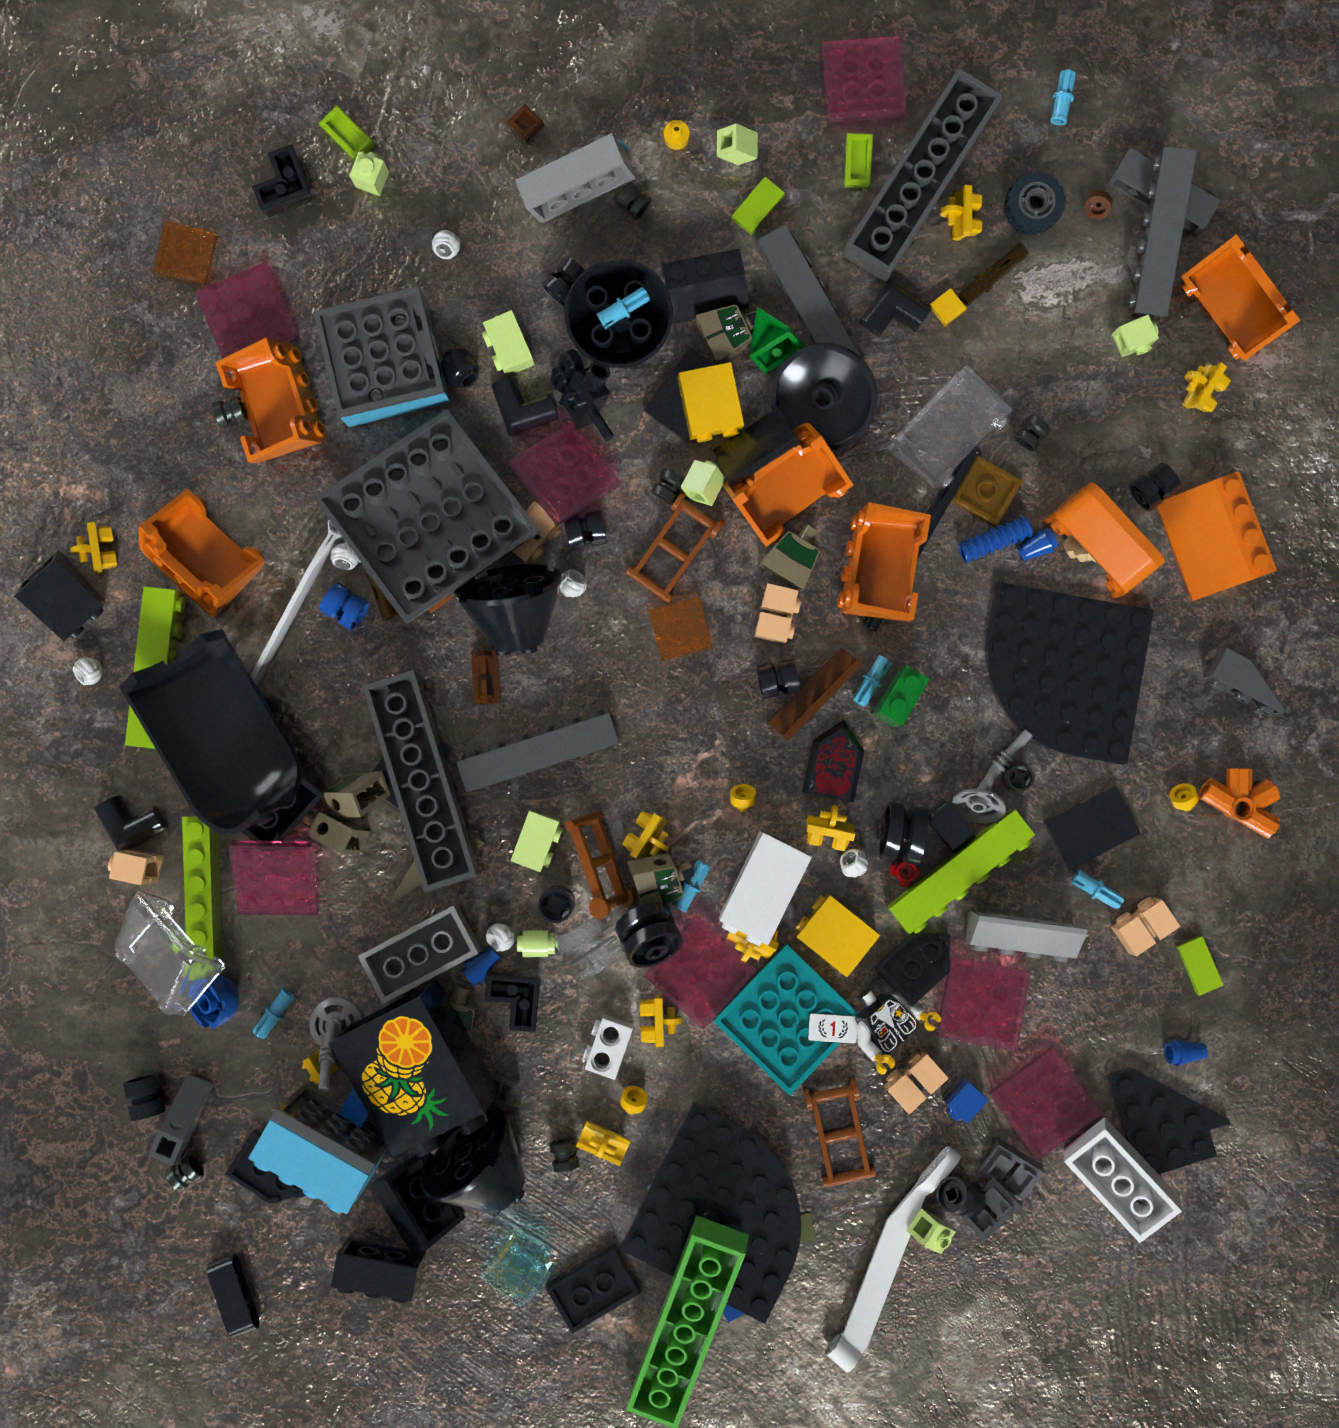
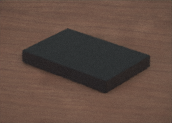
(667, 404)
(756, 446)
(1092, 828)
(593, 1288)

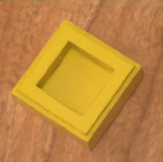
(947, 307)

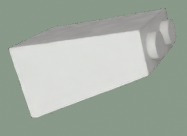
(763, 889)

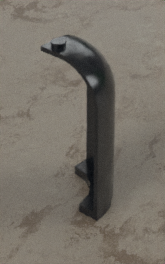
(216, 734)

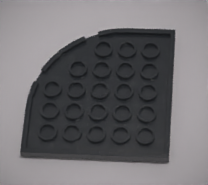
(1068, 668)
(732, 1180)

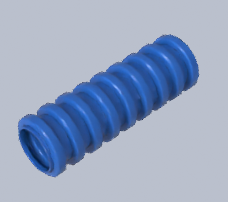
(995, 539)

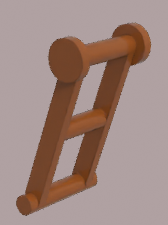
(678, 506)
(624, 895)
(811, 1101)

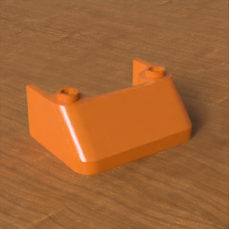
(1107, 537)

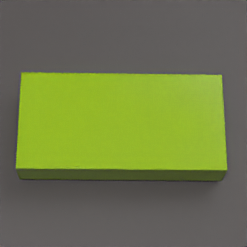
(346, 132)
(858, 160)
(758, 205)
(1199, 965)

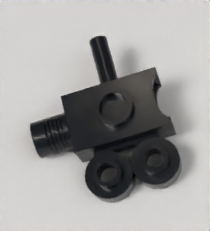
(582, 390)

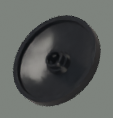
(828, 390)

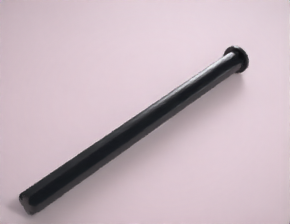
(936, 511)

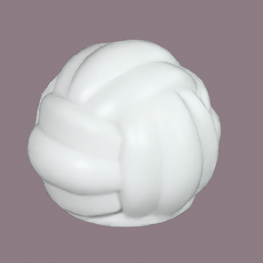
(445, 244)
(343, 557)
(572, 583)
(88, 670)
(854, 863)
(500, 937)

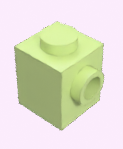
(737, 144)
(369, 172)
(1136, 336)
(703, 482)
(931, 1231)

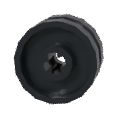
(903, 833)
(649, 934)

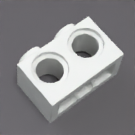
(613, 1048)

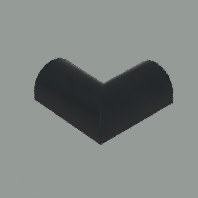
(288, 185)
(897, 303)
(521, 415)
(128, 831)
(521, 993)

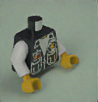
(886, 1024)

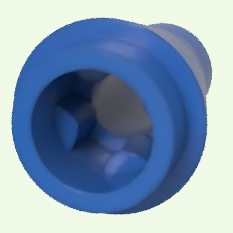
(1039, 544)
(479, 966)
(1184, 1052)

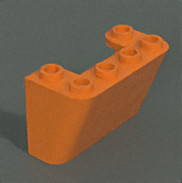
(274, 397)
(882, 562)

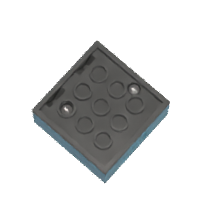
(381, 356)
(319, 1150)

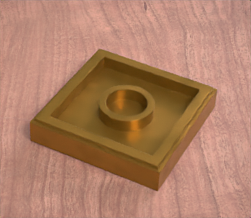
(987, 491)

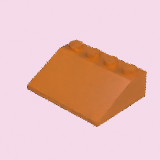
(1215, 536)

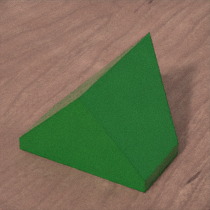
(772, 342)

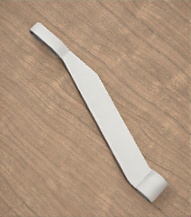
(294, 605)
(851, 1343)

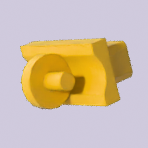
(960, 213)
(1202, 385)
(96, 535)
(830, 825)
(651, 839)
(750, 949)
(655, 1032)
(603, 1143)

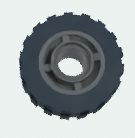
(1045, 191)

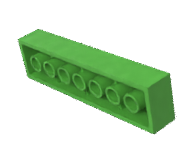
(687, 1321)

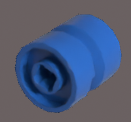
(341, 604)

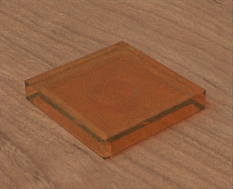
(185, 253)
(680, 629)

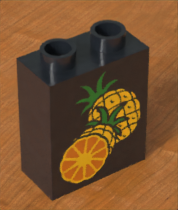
(416, 1071)

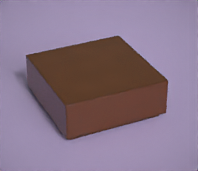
(525, 123)

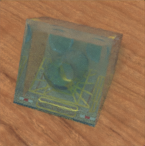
(517, 1270)

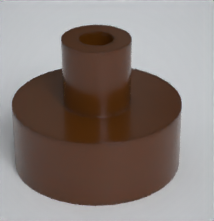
(1098, 204)

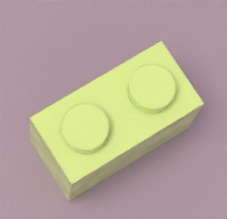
(509, 344)
(536, 841)

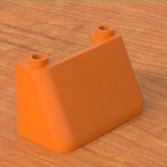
(1240, 298)
(789, 485)
(198, 553)

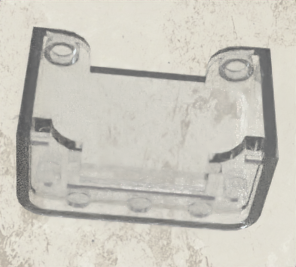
(949, 427)
(164, 955)

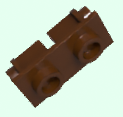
(485, 677)

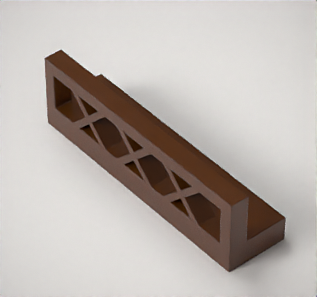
(814, 694)

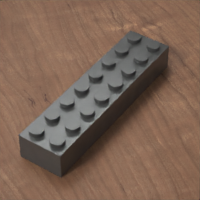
(922, 175)
(421, 781)

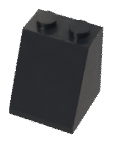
(60, 597)

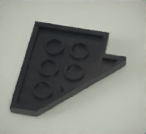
(1162, 1122)

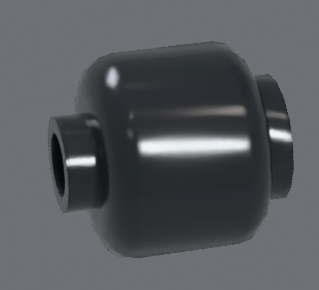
(460, 368)

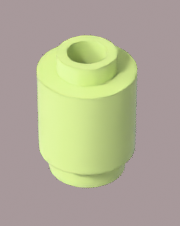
(536, 943)

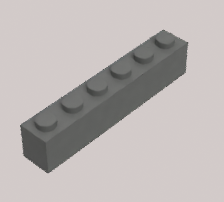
(1163, 231)
(803, 290)
(537, 752)

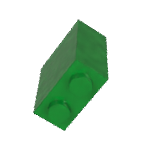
(900, 696)

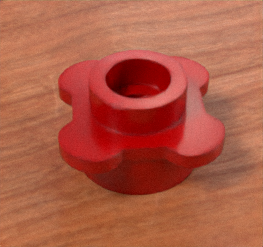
(905, 879)

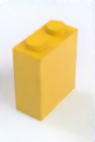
(710, 402)
(836, 934)

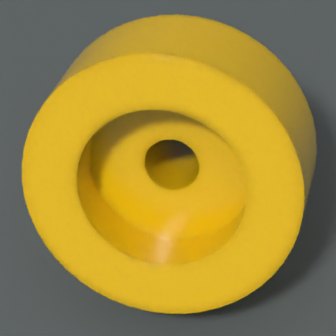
(676, 134)
(743, 796)
(1184, 796)
(633, 1099)

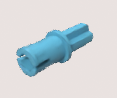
(1063, 97)
(623, 307)
(872, 680)
(692, 885)
(1097, 889)
(273, 1013)

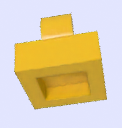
(313, 1067)

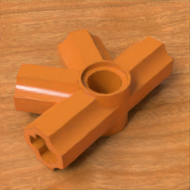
(1252, 798)

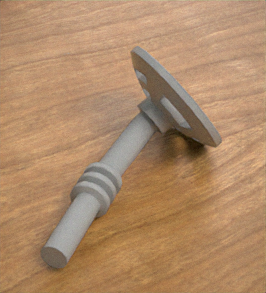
(979, 798)
(333, 1027)

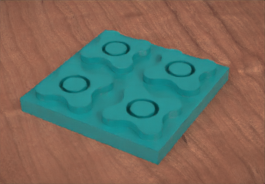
(773, 1018)

